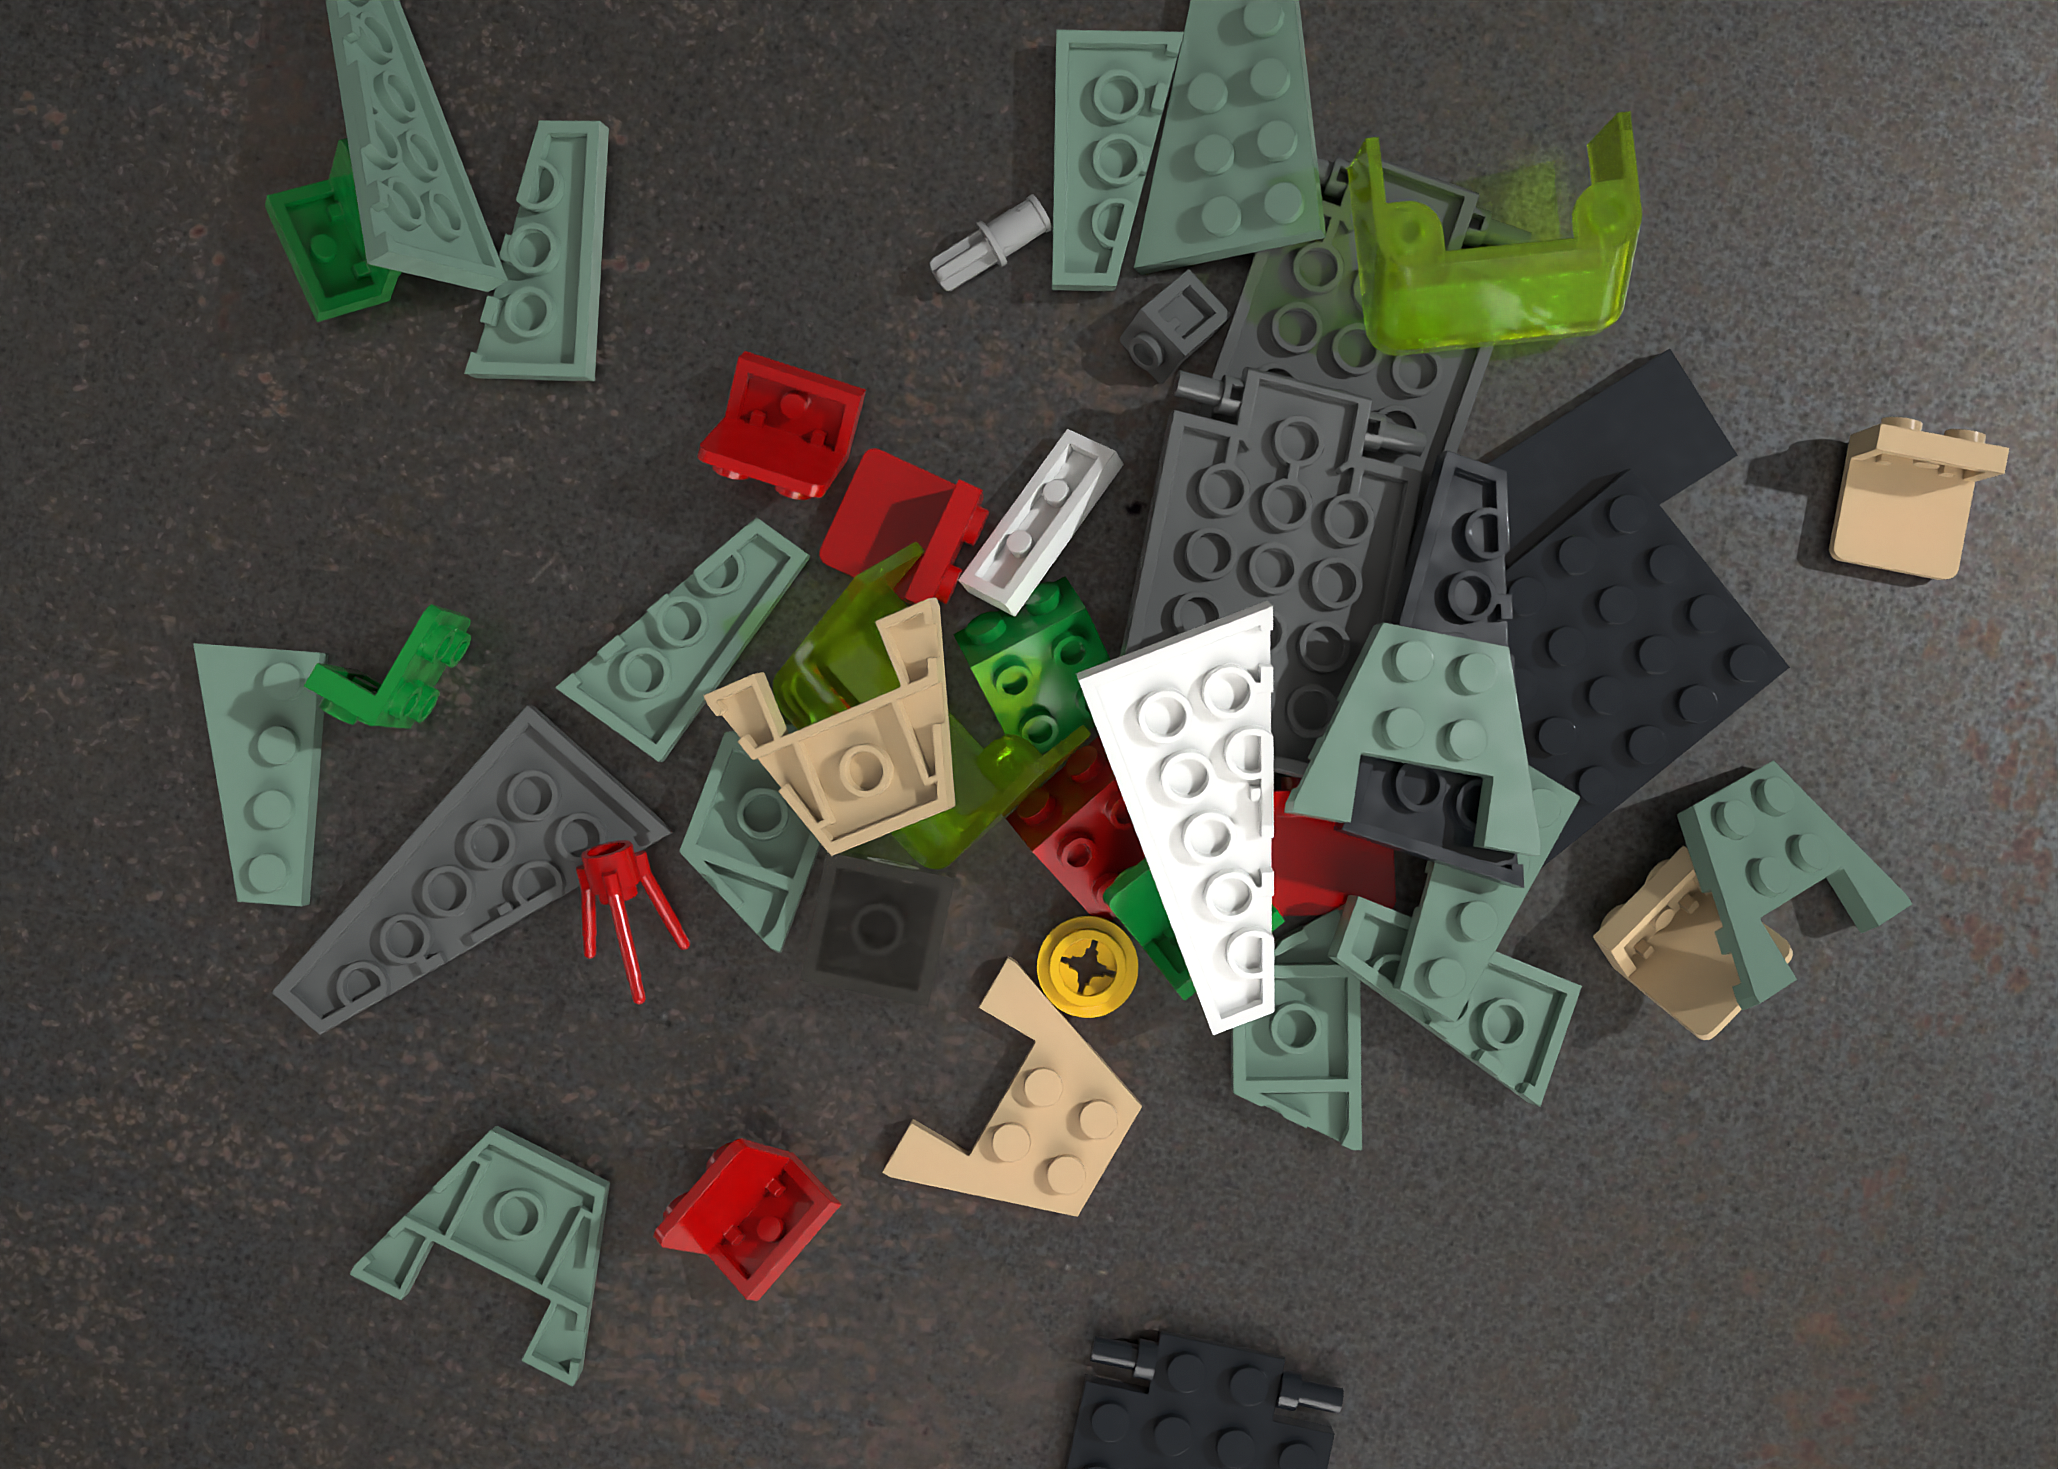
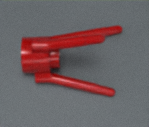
(612, 874)

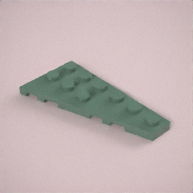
(404, 162)

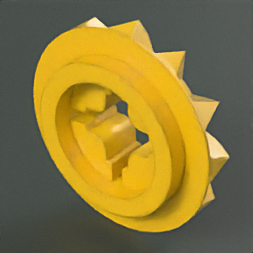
(1102, 992)

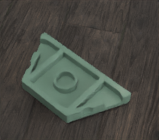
(750, 842)
(1309, 1049)

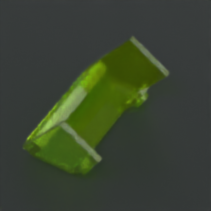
(1500, 294)
(848, 665)

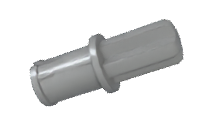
(990, 244)

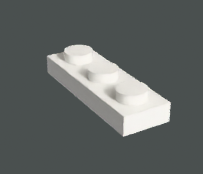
(1041, 522)

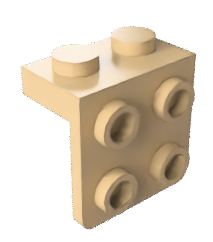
(1910, 496)
(1670, 948)

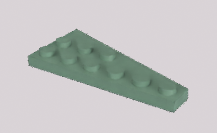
(1235, 140)

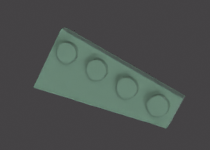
(1104, 134)
(548, 310)
(661, 667)
(266, 764)
(1468, 915)
(1509, 1022)

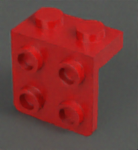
(784, 427)
(898, 505)
(1081, 828)
(1322, 867)
(749, 1214)

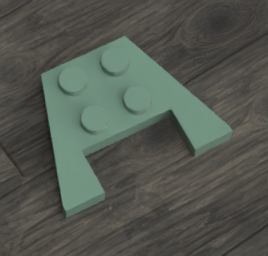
(1430, 706)
(1760, 849)
(519, 1217)

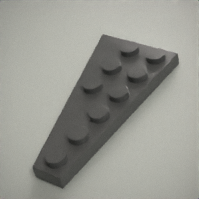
(470, 870)

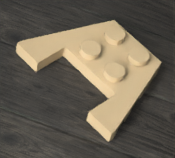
(870, 763)
(1050, 1125)

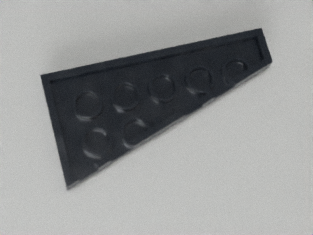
(1457, 590)

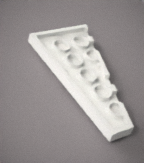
(1197, 777)

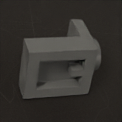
(1174, 326)

